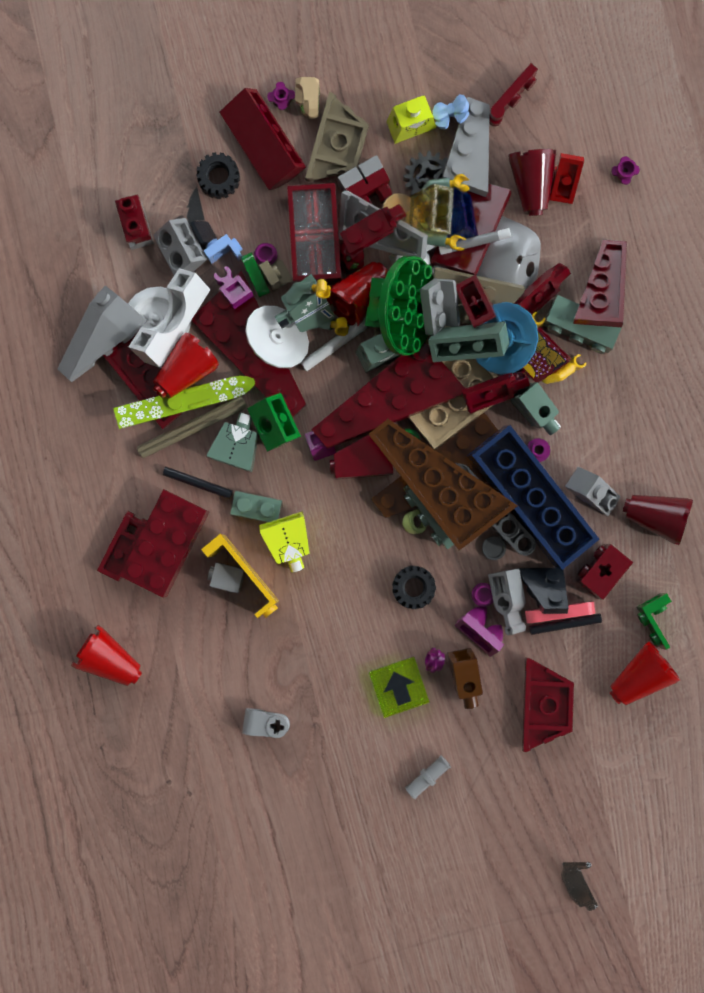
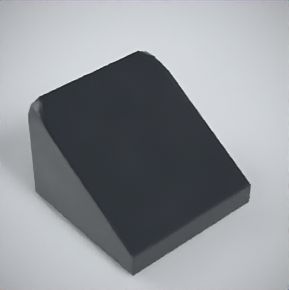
(203, 232)

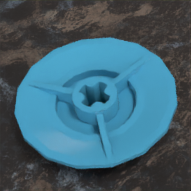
(522, 339)

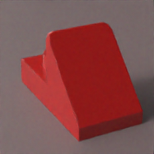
(566, 178)

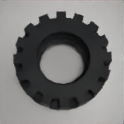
(211, 163)

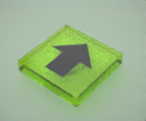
(399, 687)

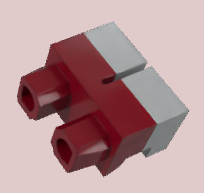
(367, 180)
(134, 221)

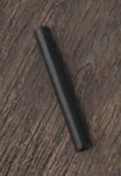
(197, 482)
(565, 624)

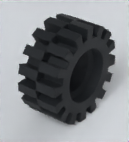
(428, 587)

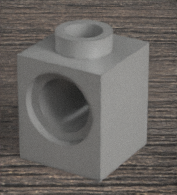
(226, 577)

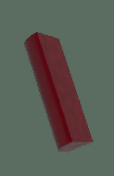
(262, 138)

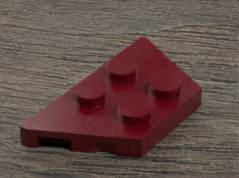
(546, 705)

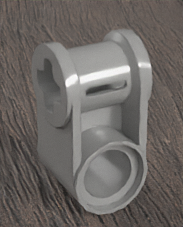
(260, 722)

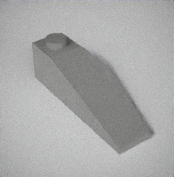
(101, 328)

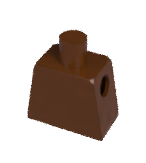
(465, 669)

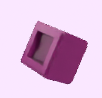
(316, 447)

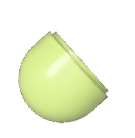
(408, 523)

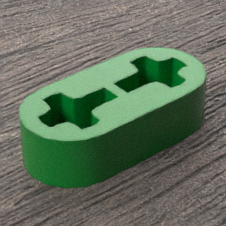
(255, 274)

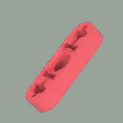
(574, 610)

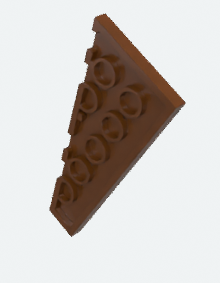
(450, 494)
(391, 499)

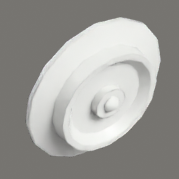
(153, 306)
(271, 343)

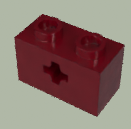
(616, 566)

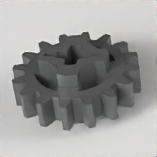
(426, 168)

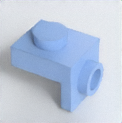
(217, 248)

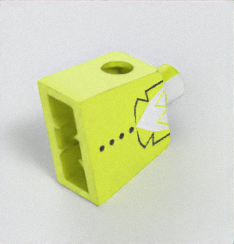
(412, 118)
(287, 540)

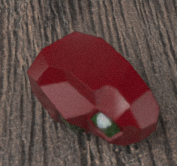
(350, 263)

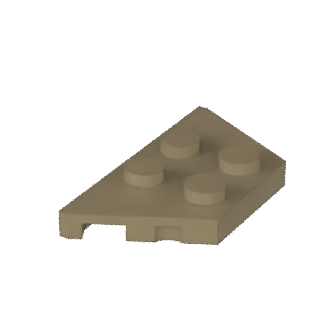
(337, 141)
(496, 290)

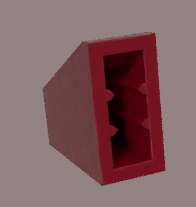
(360, 460)

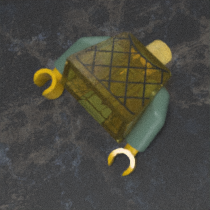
(432, 210)

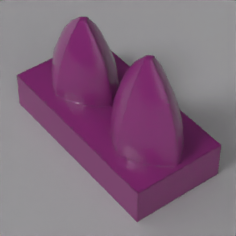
(473, 627)

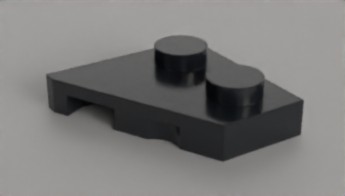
(547, 588)

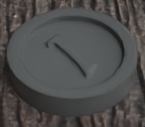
(493, 548)

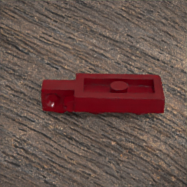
(372, 228)
(543, 288)
(494, 391)

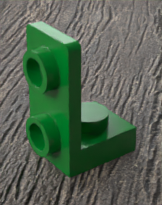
(654, 605)

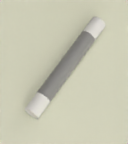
(478, 240)

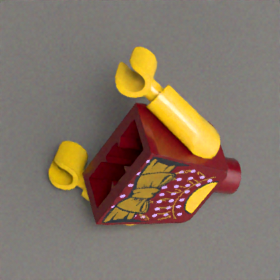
(549, 362)

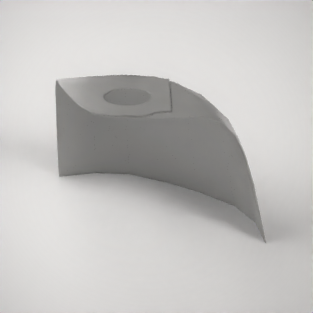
(501, 255)

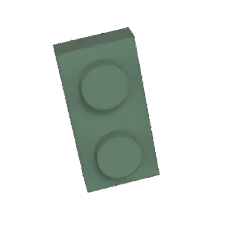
(256, 507)

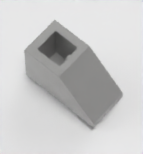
(593, 490)

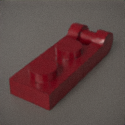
(512, 95)
(121, 546)

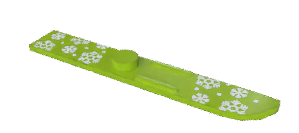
(187, 400)

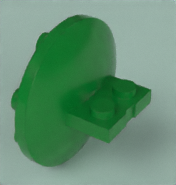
(397, 305)

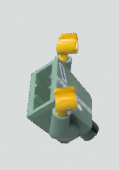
(309, 308)

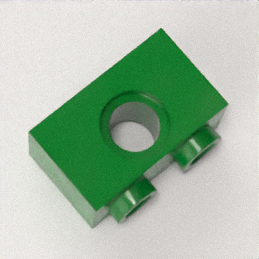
(274, 422)

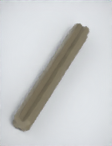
(191, 427)

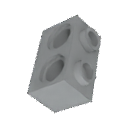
(180, 245)

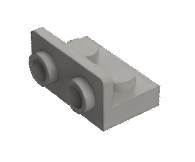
(439, 305)

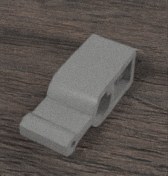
(509, 598)

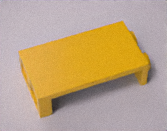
(222, 542)

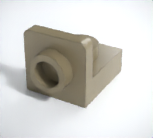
(275, 274)

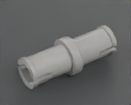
(428, 777)

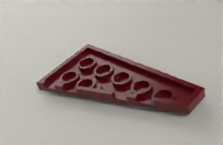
(227, 332)
(396, 393)

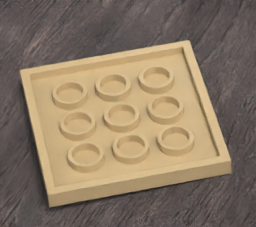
(446, 420)

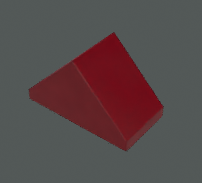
(475, 301)

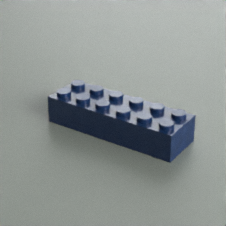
(541, 503)

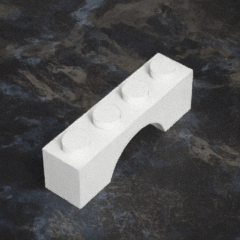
(185, 297)

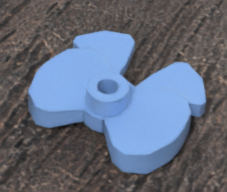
(457, 109)

